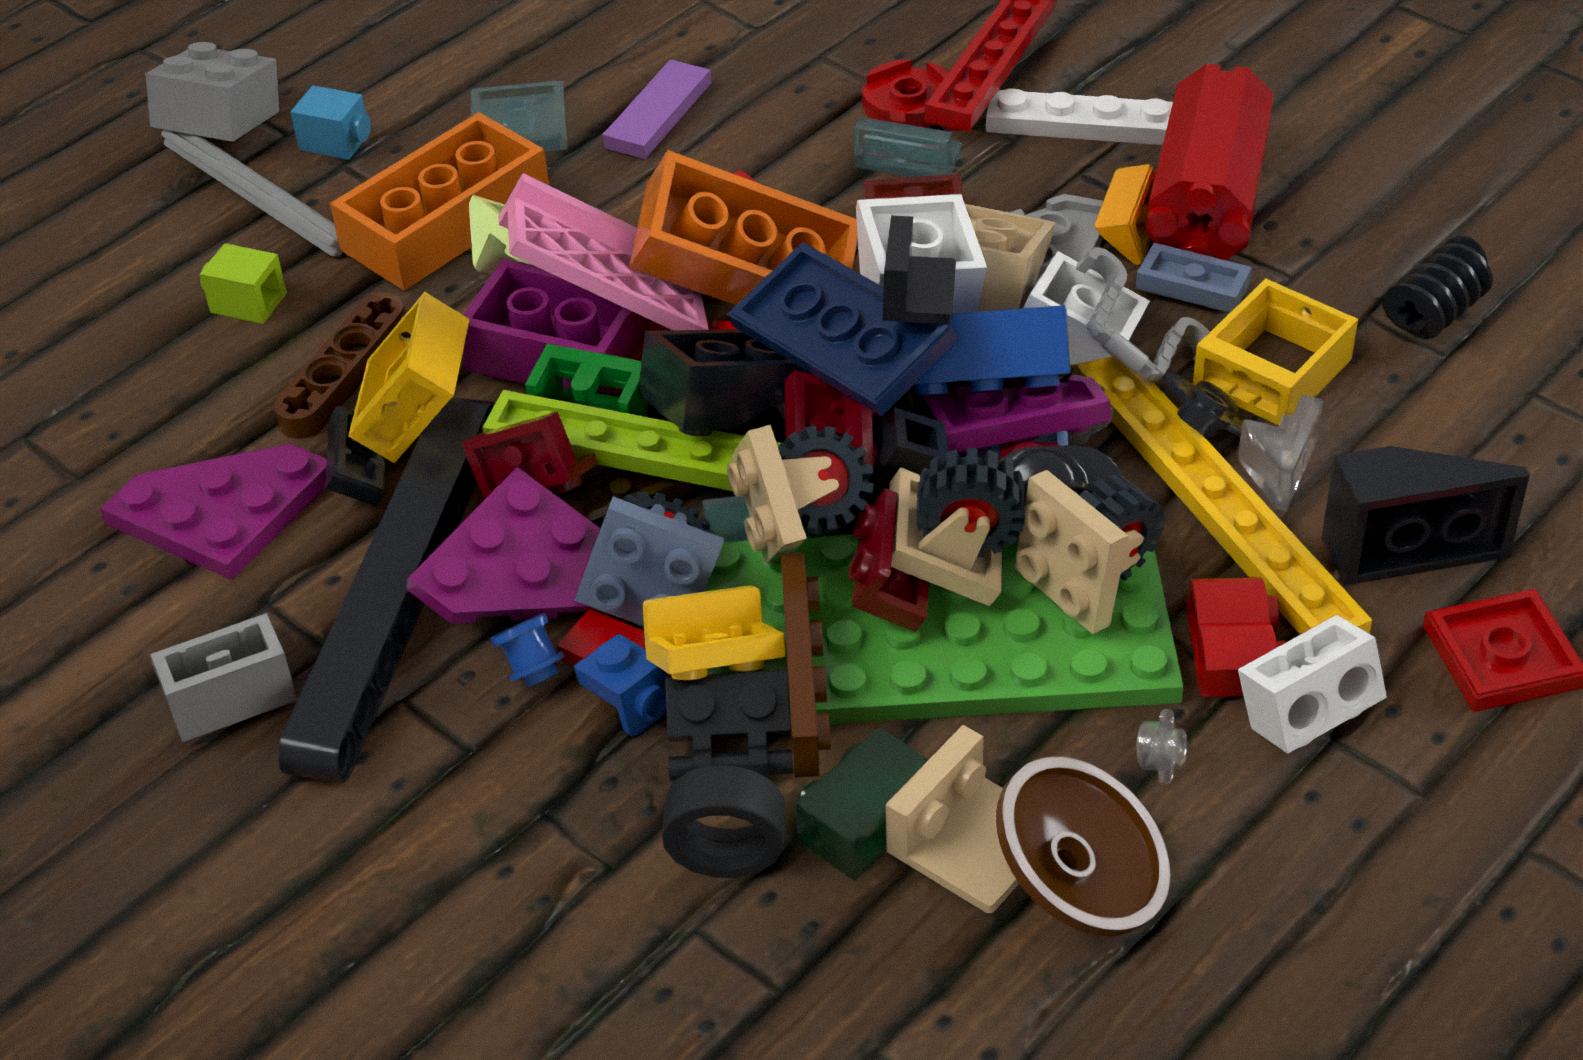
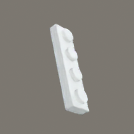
(1078, 116)

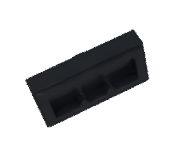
(350, 465)

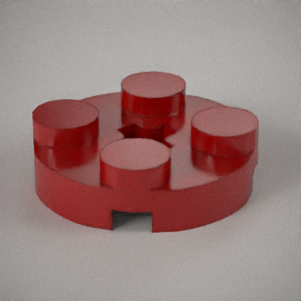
(900, 92)

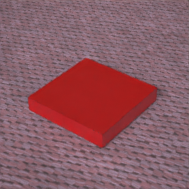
(1504, 650)

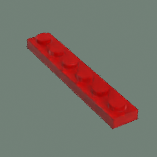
(986, 63)

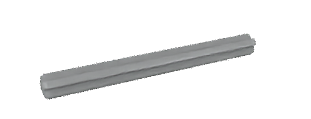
(255, 189)

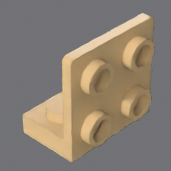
(948, 824)

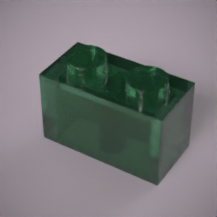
(846, 810)

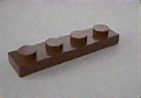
(806, 681)

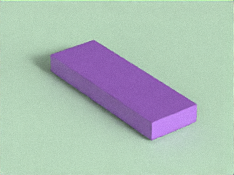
(657, 109)

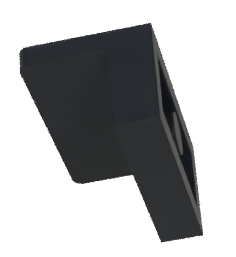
(914, 285)

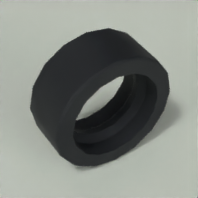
(724, 793)

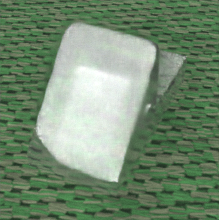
(1280, 454)

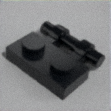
(727, 708)

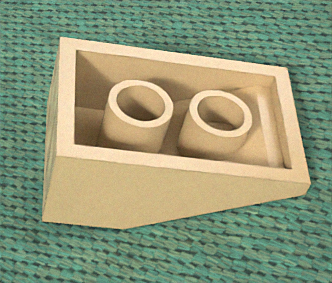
(1013, 255)

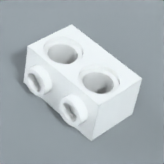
(1312, 683)

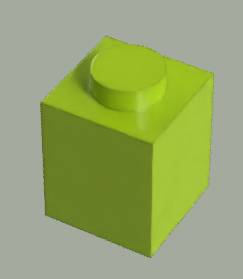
(243, 283)

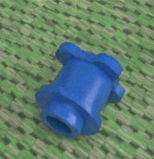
(529, 650)

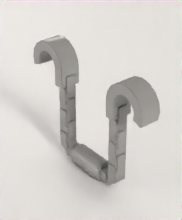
(1115, 344)

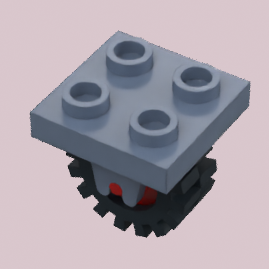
(647, 553)

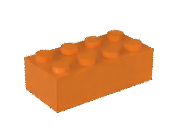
(418, 208)
(727, 231)

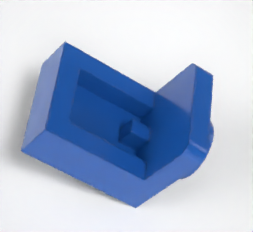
(626, 681)

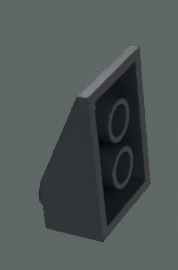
(711, 378)
(1418, 512)

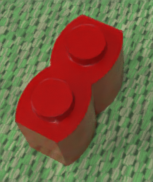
(1229, 627)

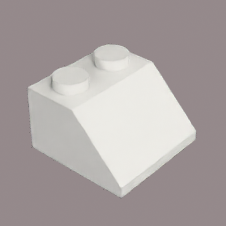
(939, 231)
(1080, 294)

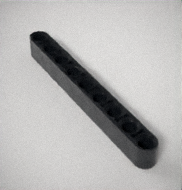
(378, 611)

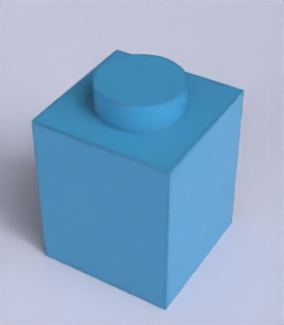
(330, 122)

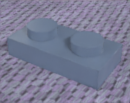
(1193, 277)

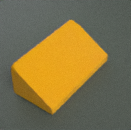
(1126, 211)

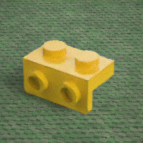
(709, 631)

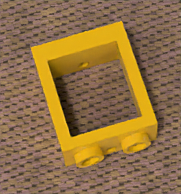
(409, 378)
(1260, 384)

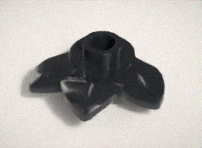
(1204, 406)

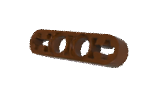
(306, 405)

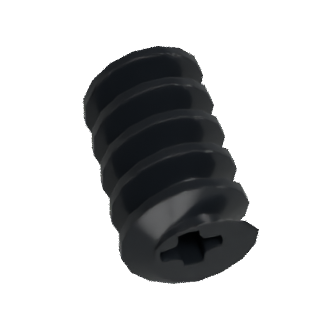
(1439, 288)

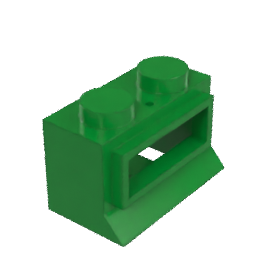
(587, 372)

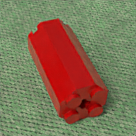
(1211, 162)

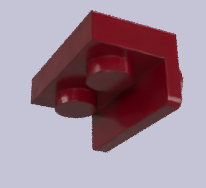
(535, 447)

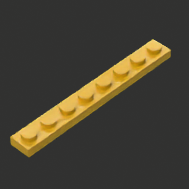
(1222, 500)

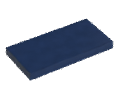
(834, 329)

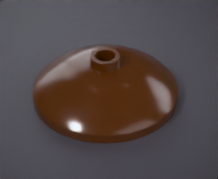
(1082, 846)

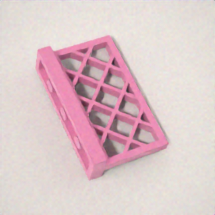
(592, 253)

